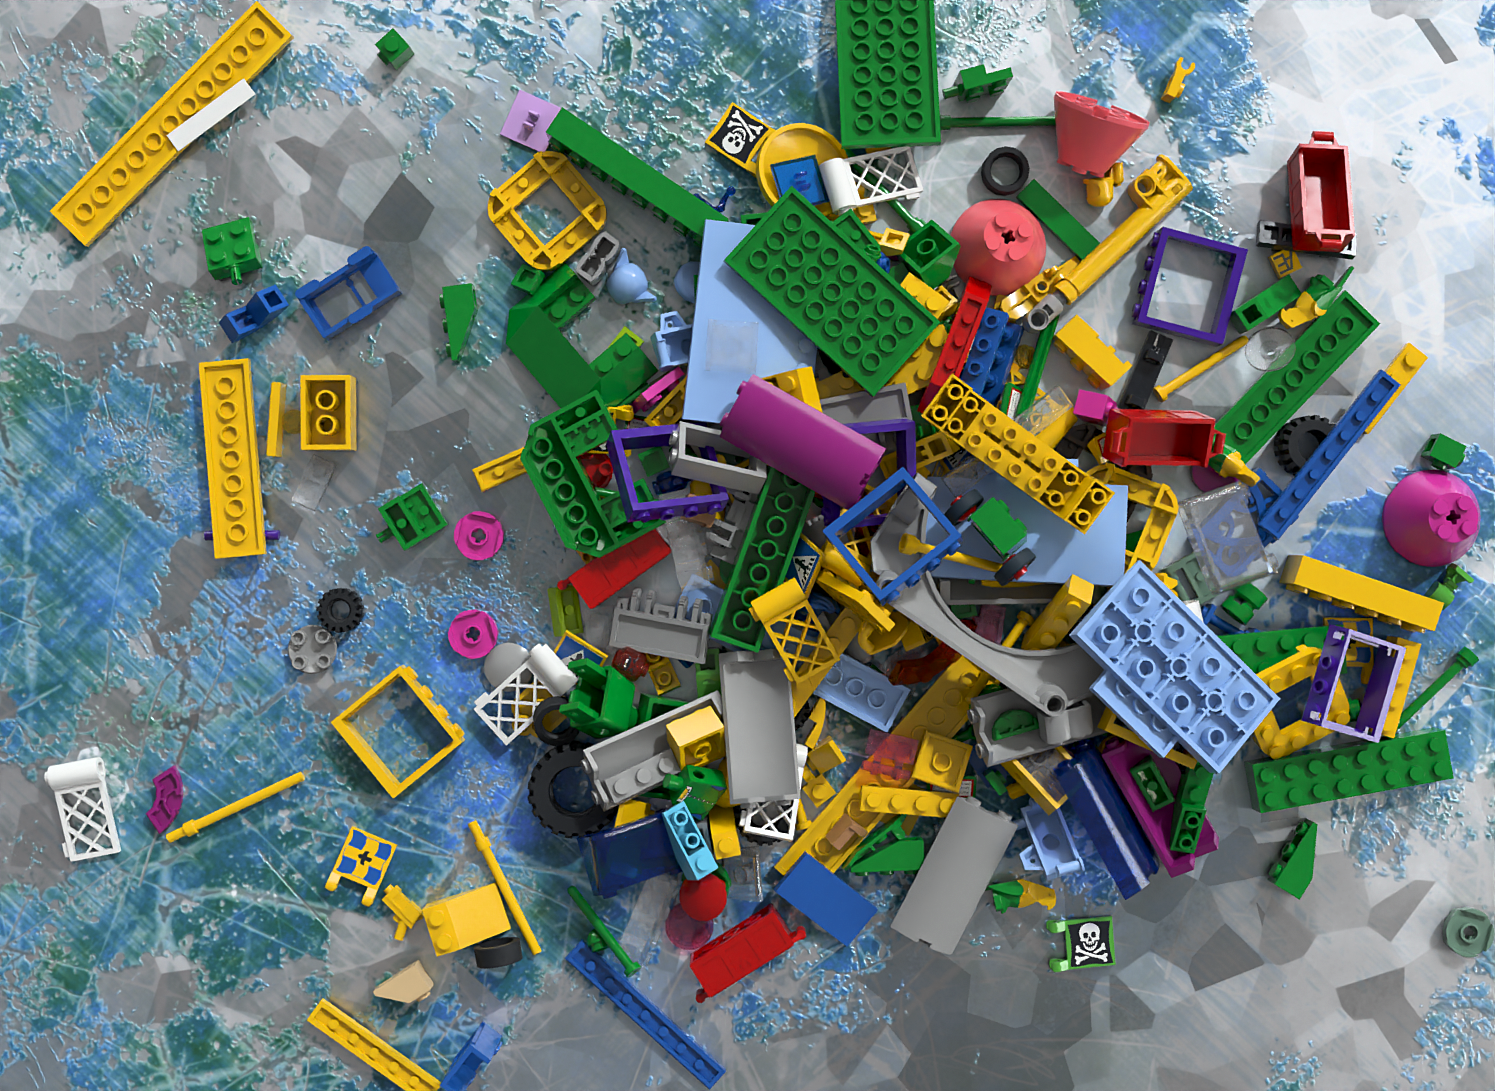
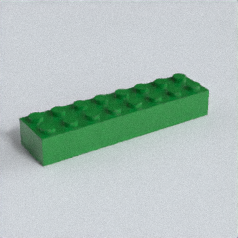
(630, 176)
(761, 557)
(1348, 770)

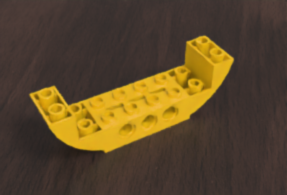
(1017, 454)

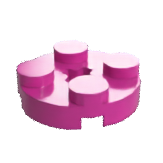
(491, 528)
(467, 646)

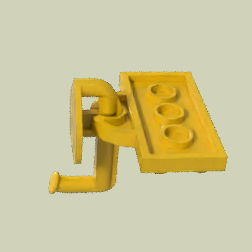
(880, 625)

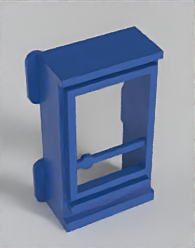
(375, 274)
(478, 1048)

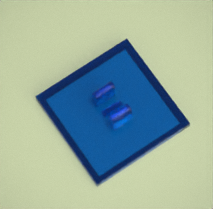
(803, 176)

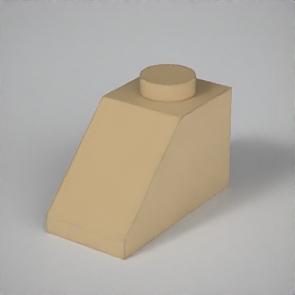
(406, 985)

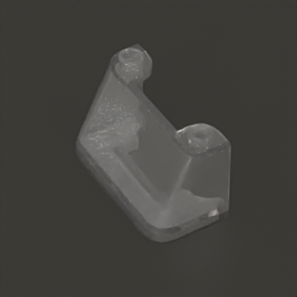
(1226, 538)

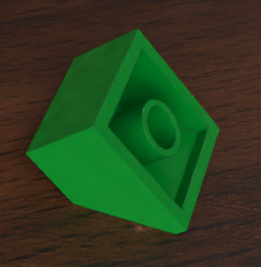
(930, 254)

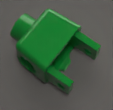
(601, 700)

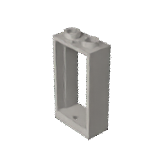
(708, 471)

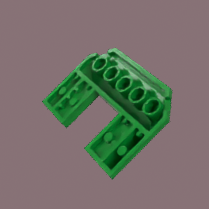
(554, 362)
(565, 486)

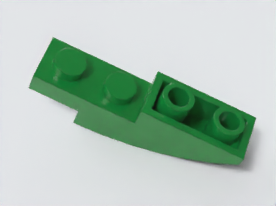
(1189, 808)

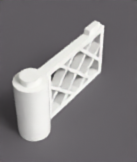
(841, 181)
(545, 668)
(73, 778)
(745, 817)

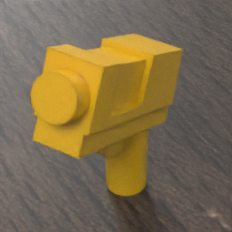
(405, 911)

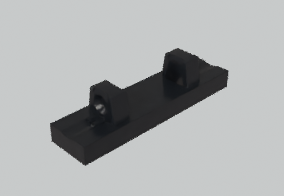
(1271, 235)
(1144, 372)

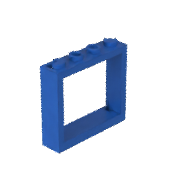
(867, 506)

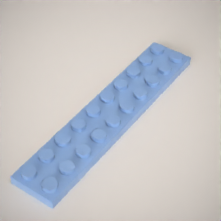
(847, 683)

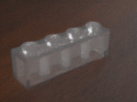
(687, 550)
(646, 917)

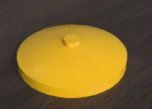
(791, 143)

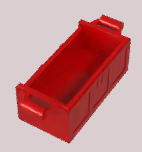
(1320, 195)
(1161, 437)
(614, 571)
(742, 950)

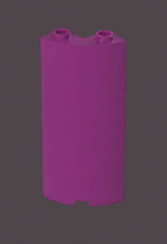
(801, 442)
(1120, 757)

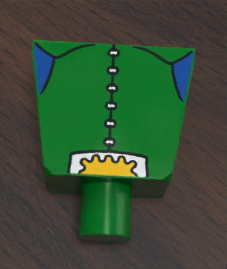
(697, 787)

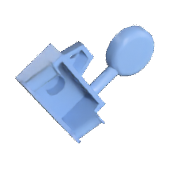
(673, 343)
(1051, 843)

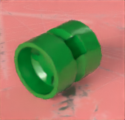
(1251, 598)

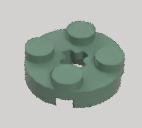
(1474, 944)

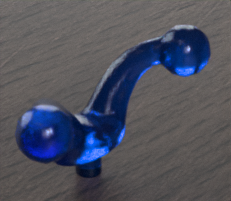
(721, 206)

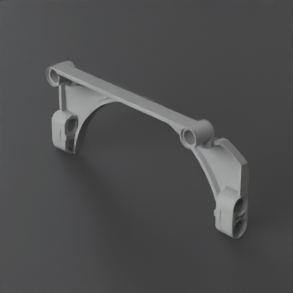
(1033, 674)

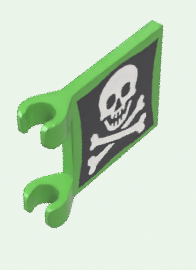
(1087, 942)

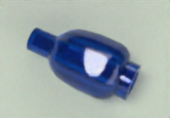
(669, 483)

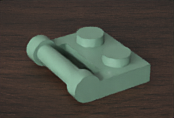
(1194, 576)

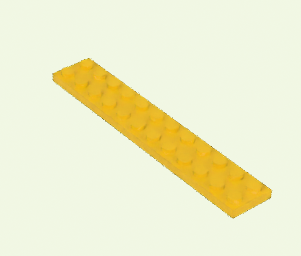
(145, 148)
(939, 711)

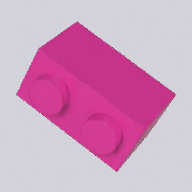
(1093, 407)

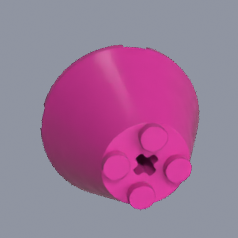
(1431, 518)

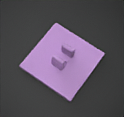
(529, 121)

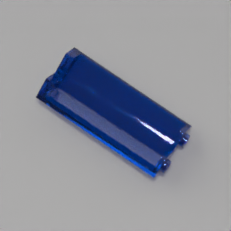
(1108, 818)

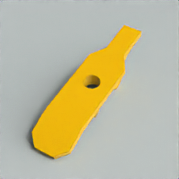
(1029, 295)

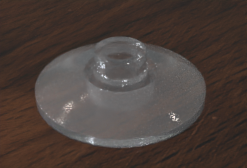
(1270, 340)

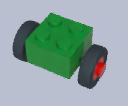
(997, 529)

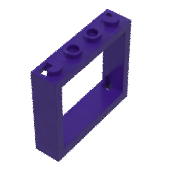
(1227, 296)
(905, 458)
(664, 509)
(1378, 691)

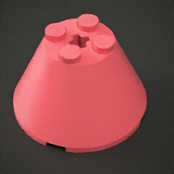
(1092, 134)
(999, 245)

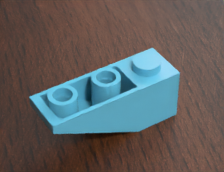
(688, 843)

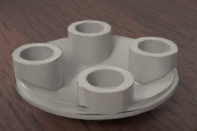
(312, 649)
(503, 662)

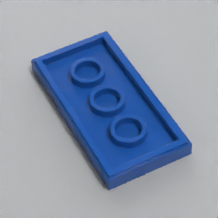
(825, 899)

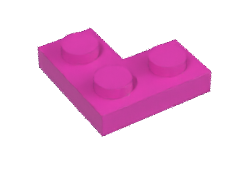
(652, 394)

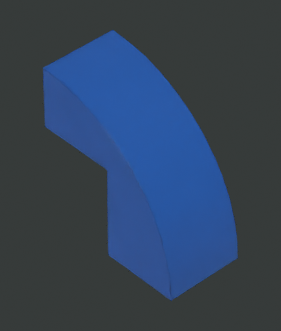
(257, 313)

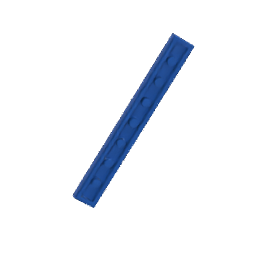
(1328, 454)
(645, 1014)

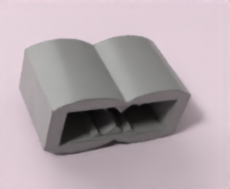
(594, 263)
(1073, 723)

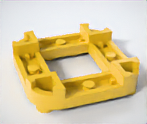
(522, 185)
(1151, 495)
(1280, 676)

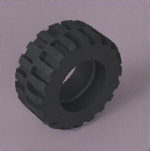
(547, 807)

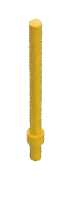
(192, 827)
(483, 844)

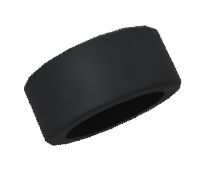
(1014, 154)
(547, 737)
(498, 952)

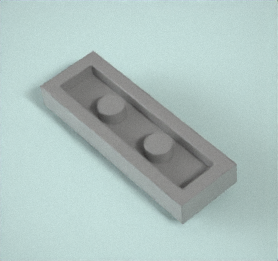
(641, 776)

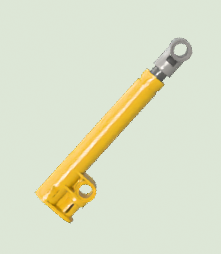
(1161, 196)

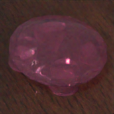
(686, 931)

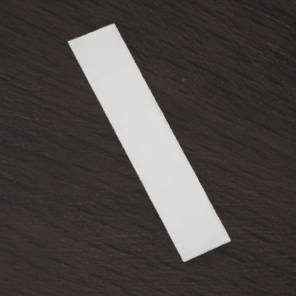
(211, 114)

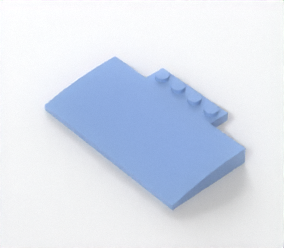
(726, 296)
(1057, 545)
(1170, 672)

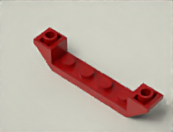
(959, 339)

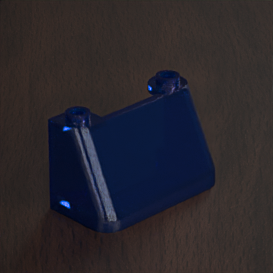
(628, 854)

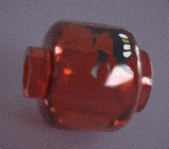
(630, 663)

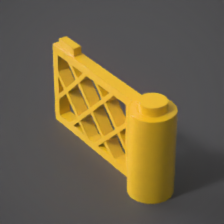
(1058, 429)
(837, 565)
(774, 607)

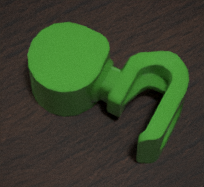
(1444, 591)

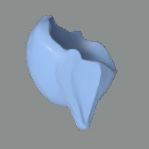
(628, 282)

